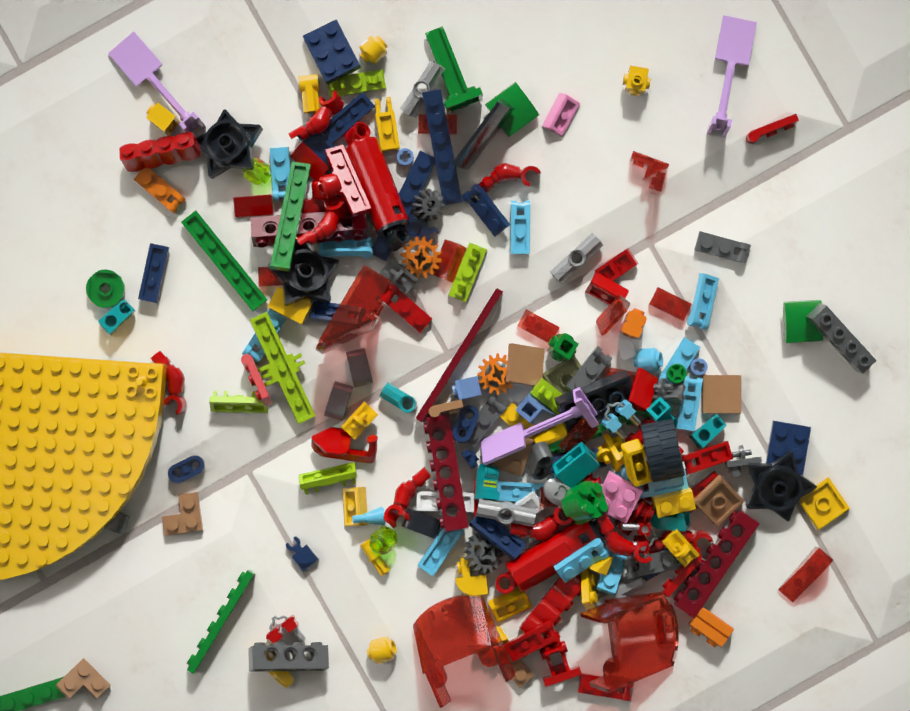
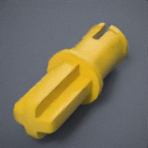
(375, 558)

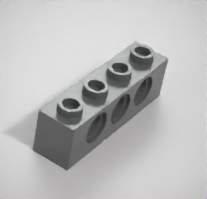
(841, 338)
(259, 663)

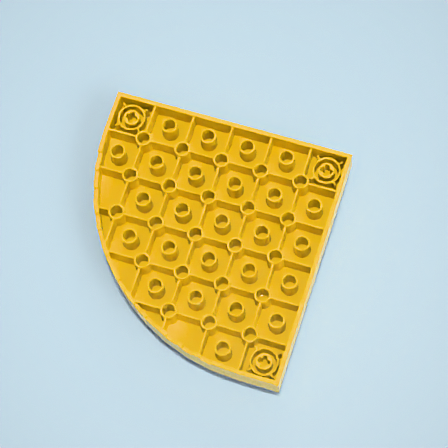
(70, 450)

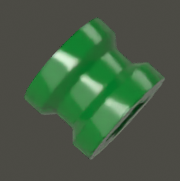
(676, 371)

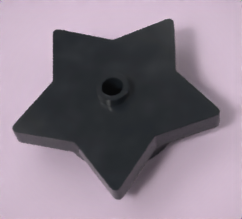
(229, 145)
(314, 284)
(782, 498)

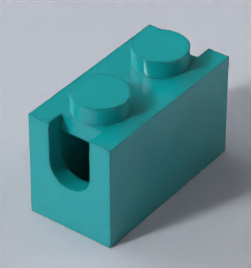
(575, 465)

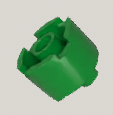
(584, 502)

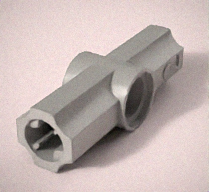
(415, 98)
(568, 267)
(518, 515)
(625, 588)

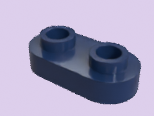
(465, 424)
(186, 468)

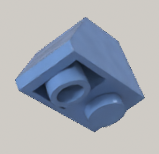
(466, 388)
(534, 410)

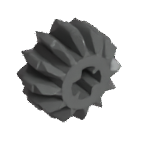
(434, 202)

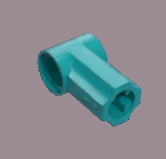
(397, 397)

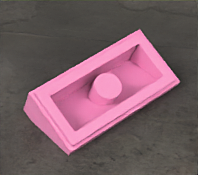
(561, 114)

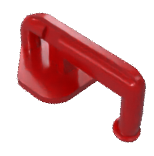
(336, 444)

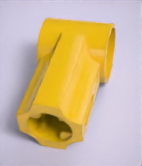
(309, 88)

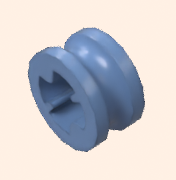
(400, 153)
(696, 372)

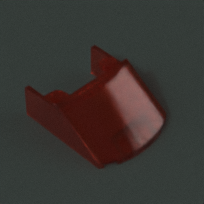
(357, 311)
(454, 631)
(641, 638)

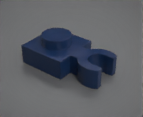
(419, 228)
(471, 458)
(303, 556)

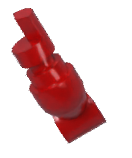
(321, 118)
(506, 172)
(328, 224)
(175, 382)
(403, 496)
(541, 530)
(691, 538)
(618, 544)

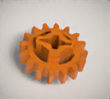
(430, 258)
(492, 361)

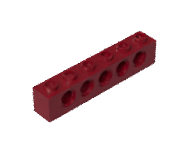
(263, 225)
(443, 424)
(748, 526)

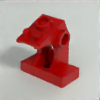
(560, 671)

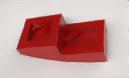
(618, 265)

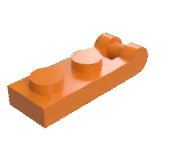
(159, 189)

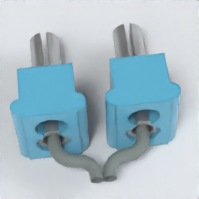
(611, 421)

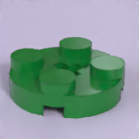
(97, 281)

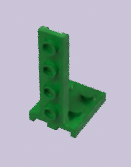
(459, 94)

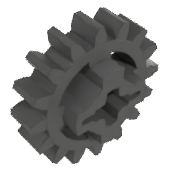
(482, 555)

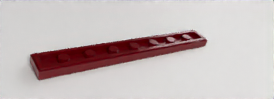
(459, 354)

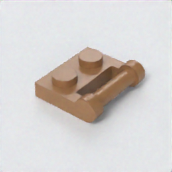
(451, 407)

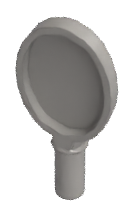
(555, 490)

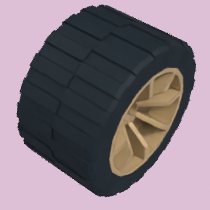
(662, 450)

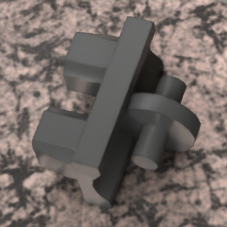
(399, 275)
(669, 392)
(734, 466)

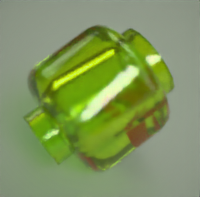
(260, 172)
(383, 540)

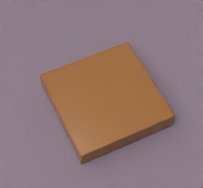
(524, 364)
(721, 394)
(718, 500)

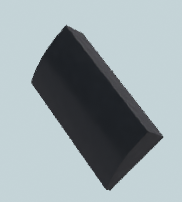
(483, 135)
(599, 393)

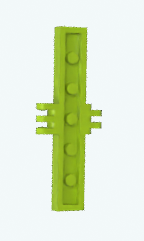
(282, 367)

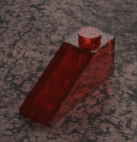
(805, 574)

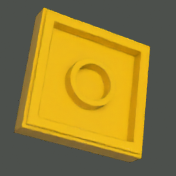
(823, 504)

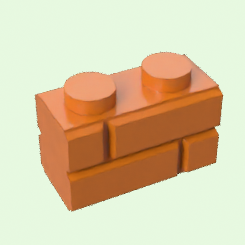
(633, 324)
(711, 627)

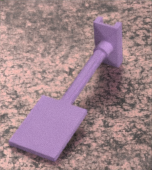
(734, 47)
(140, 64)
(513, 438)

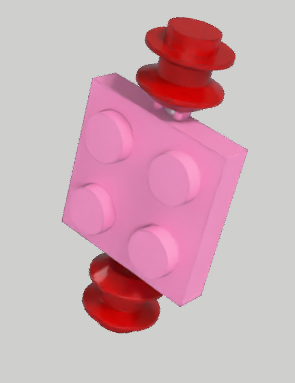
(622, 497)

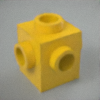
(639, 74)

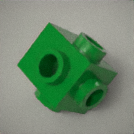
(568, 347)

